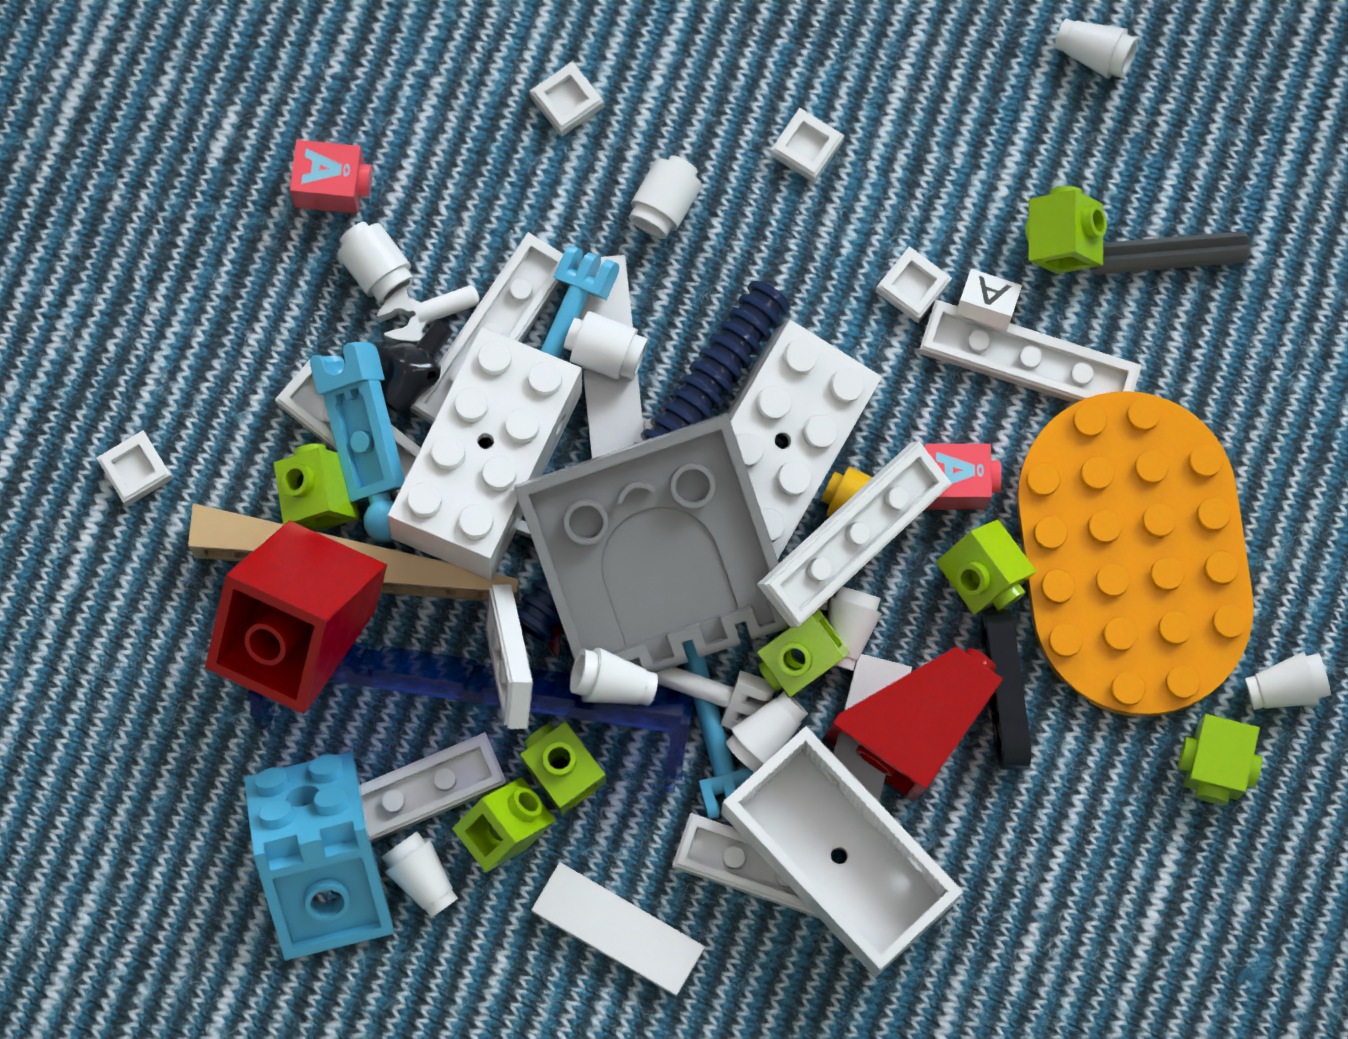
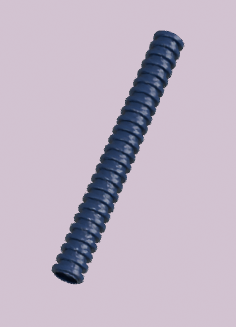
(689, 405)

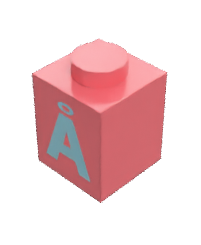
(329, 176)
(971, 474)

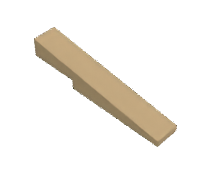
(234, 536)

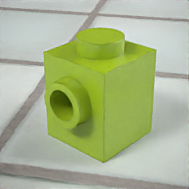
(1065, 230)
(313, 489)
(987, 568)
(818, 644)
(1220, 759)
(567, 785)
(503, 824)

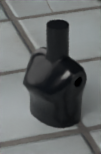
(412, 367)

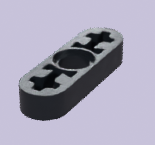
(1008, 700)

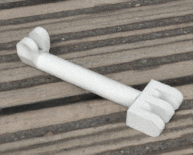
(740, 701)

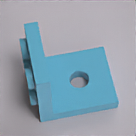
(314, 851)

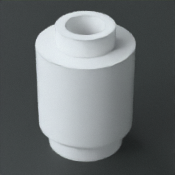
(665, 196)
(374, 261)
(605, 346)

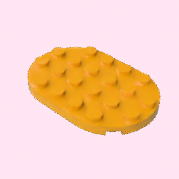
(1134, 554)

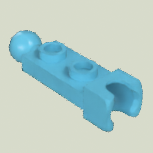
(361, 430)

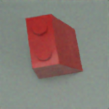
(292, 614)
(919, 718)

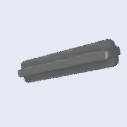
(1174, 252)

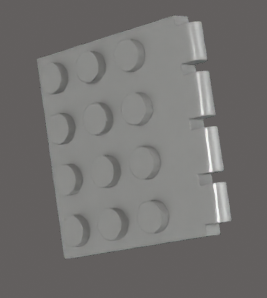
(655, 547)

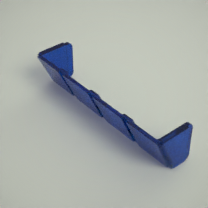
(465, 681)

